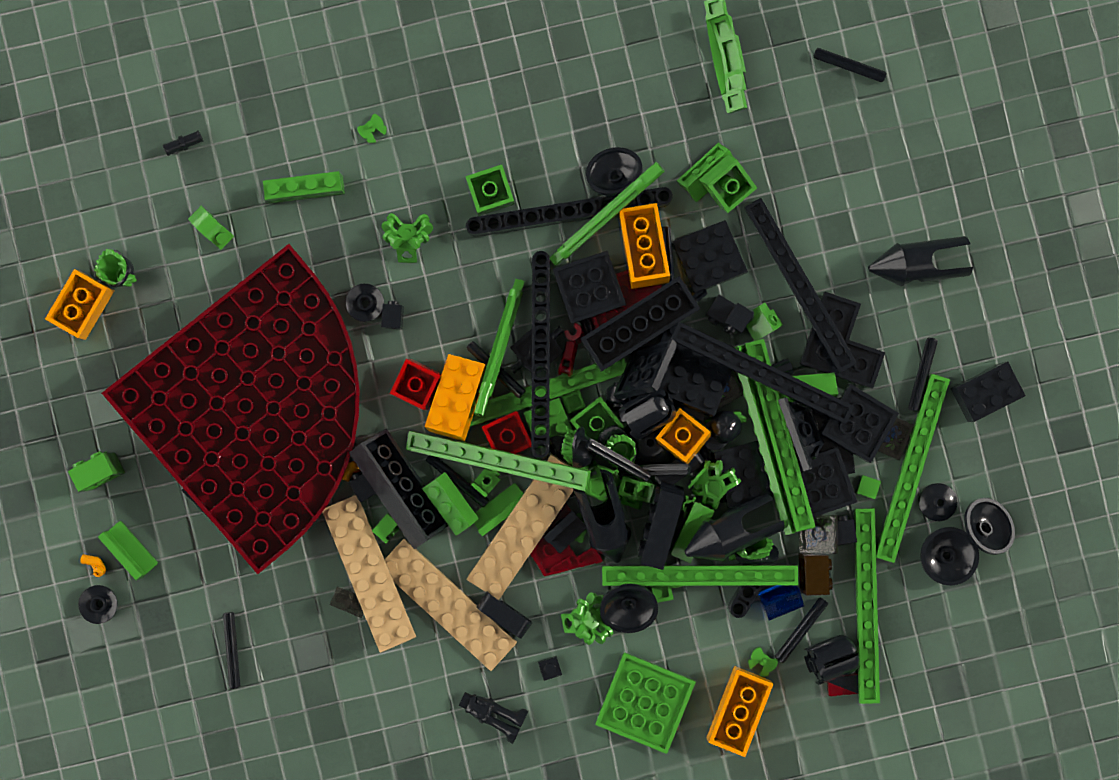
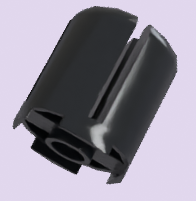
(648, 413)
(832, 658)

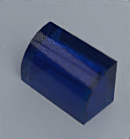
(780, 600)

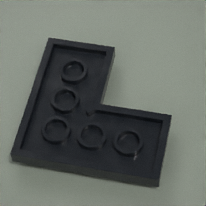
(869, 360)

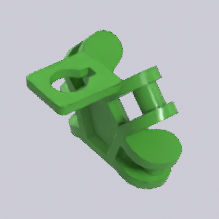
(407, 236)
(596, 486)
(713, 487)
(586, 620)

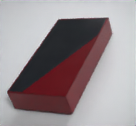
(843, 685)

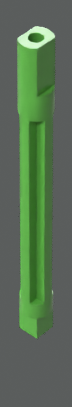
(607, 213)
(499, 347)

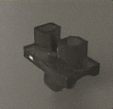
(347, 602)

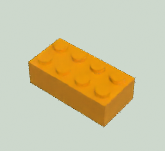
(644, 246)
(455, 398)
(739, 711)

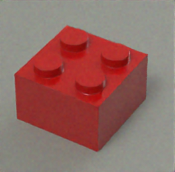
(416, 384)
(508, 434)

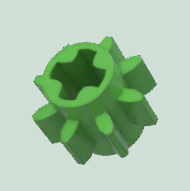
(687, 500)

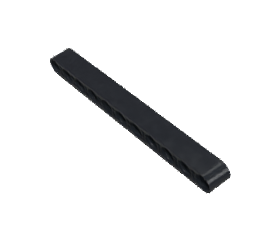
(558, 209)
(540, 345)

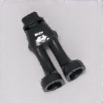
(482, 708)

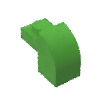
(210, 227)

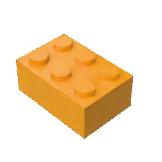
(79, 304)

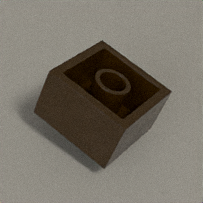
(815, 574)

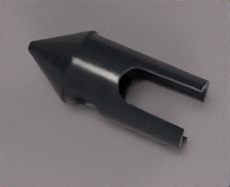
(914, 262)
(605, 521)
(726, 535)

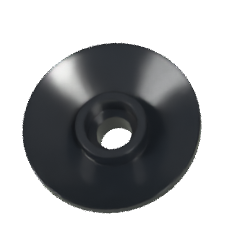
(356, 297)
(929, 498)
(89, 606)

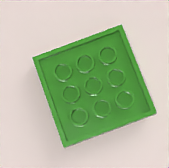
(645, 702)

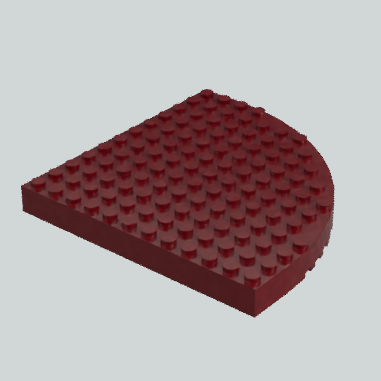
(253, 407)

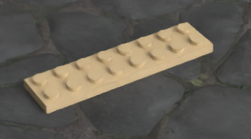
(519, 535)
(369, 574)
(448, 605)

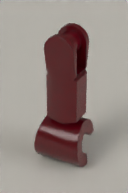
(570, 351)

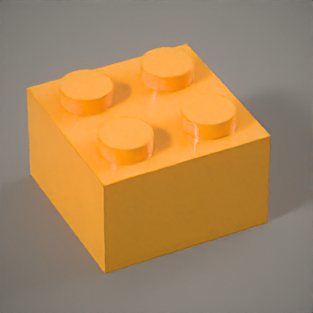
(683, 436)

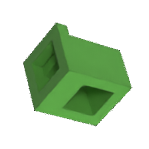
(484, 488)
(386, 527)

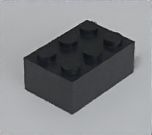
(988, 392)

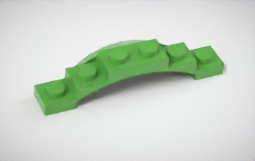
(726, 55)

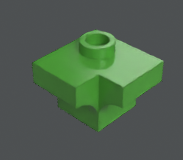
(764, 322)
(636, 491)

